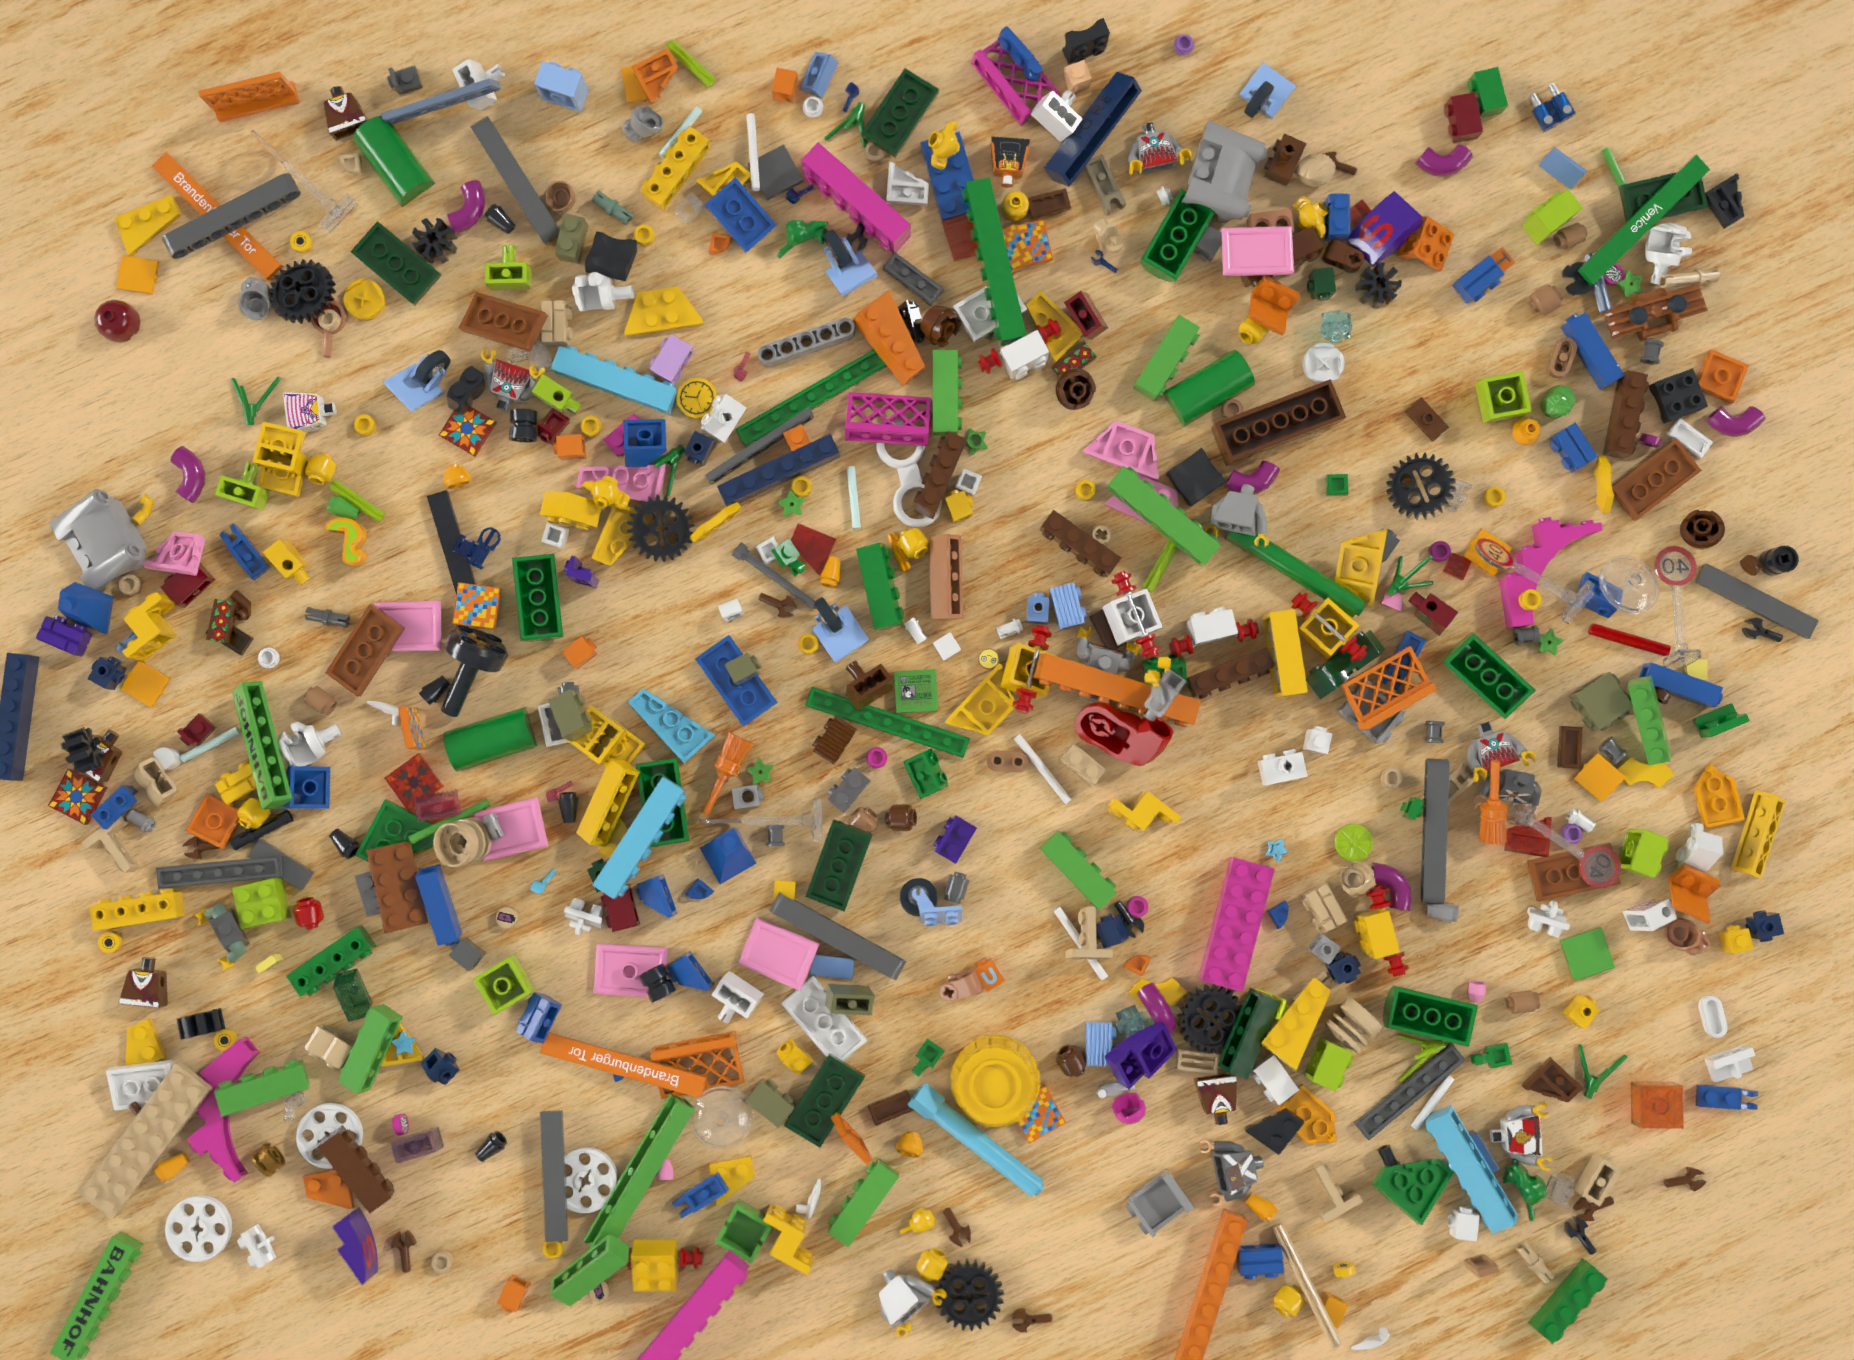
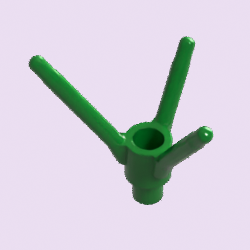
(854, 118)
(250, 410)
(672, 459)
(1400, 583)
(1593, 1082)

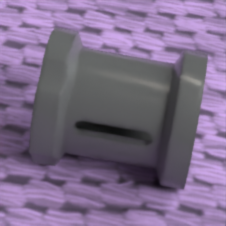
(1652, 351)
(1526, 635)
(1434, 731)
(1613, 750)
(775, 835)

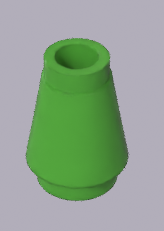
(342, 508)

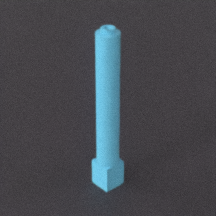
(931, 1105)

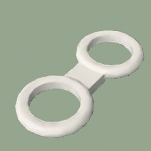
(909, 478)

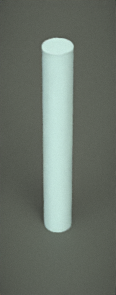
(688, 122)
(853, 497)
(210, 744)

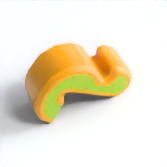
(354, 539)

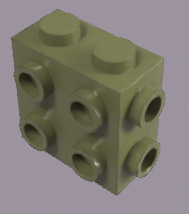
(1601, 702)

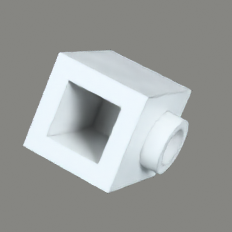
(1317, 740)
(1463, 1223)

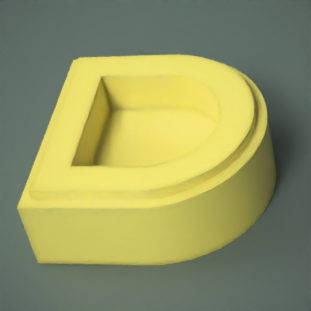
(1698, 669)

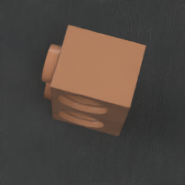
(1271, 218)

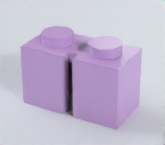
(670, 359)

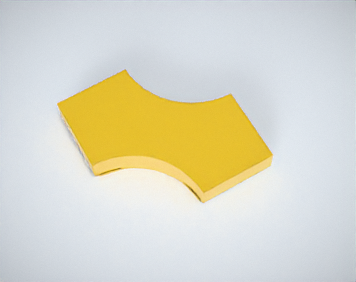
(1604, 487)
(710, 526)
(1654, 774)
(1170, 989)

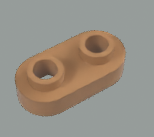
(1562, 359)
(1007, 761)

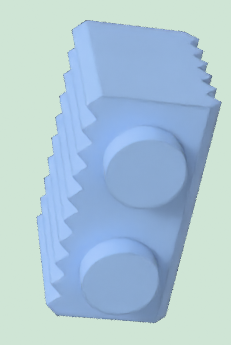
(1067, 606)
(1098, 1041)

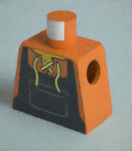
(1008, 158)

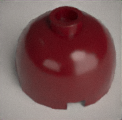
(117, 320)

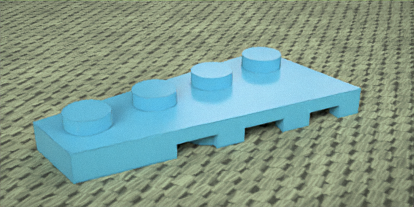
(672, 727)

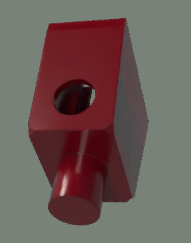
(1438, 618)

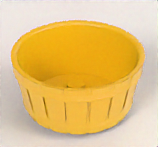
(995, 1080)

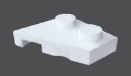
(905, 187)

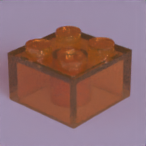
(1657, 1105)

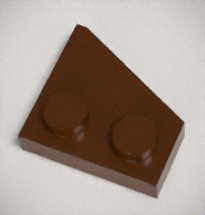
(1553, 1081)

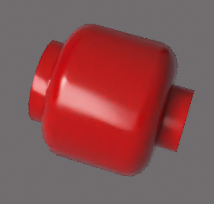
(308, 913)

